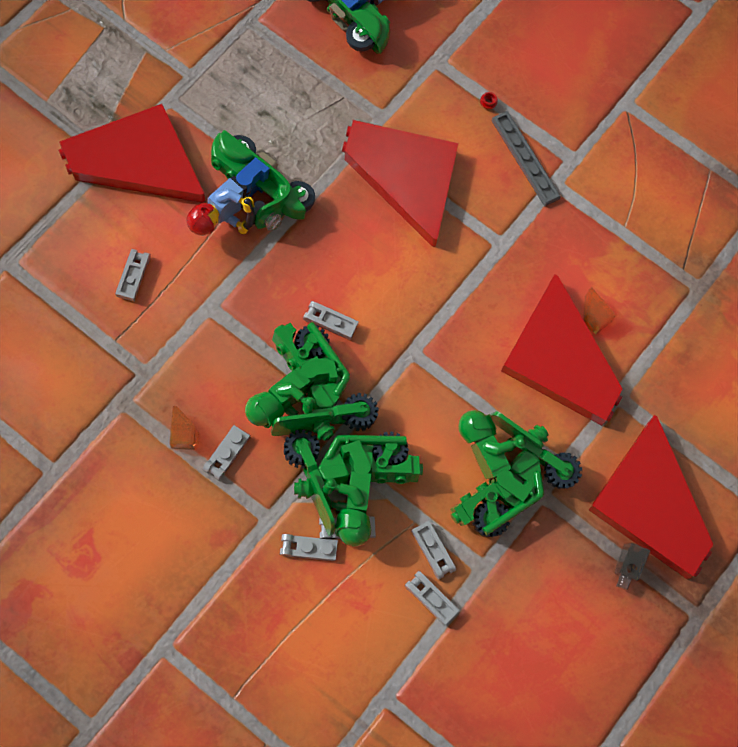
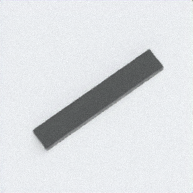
(526, 158)

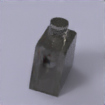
(635, 557)

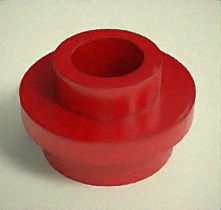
(491, 97)

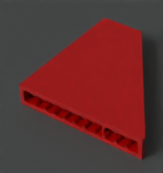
(134, 155)
(405, 170)
(563, 358)
(654, 504)

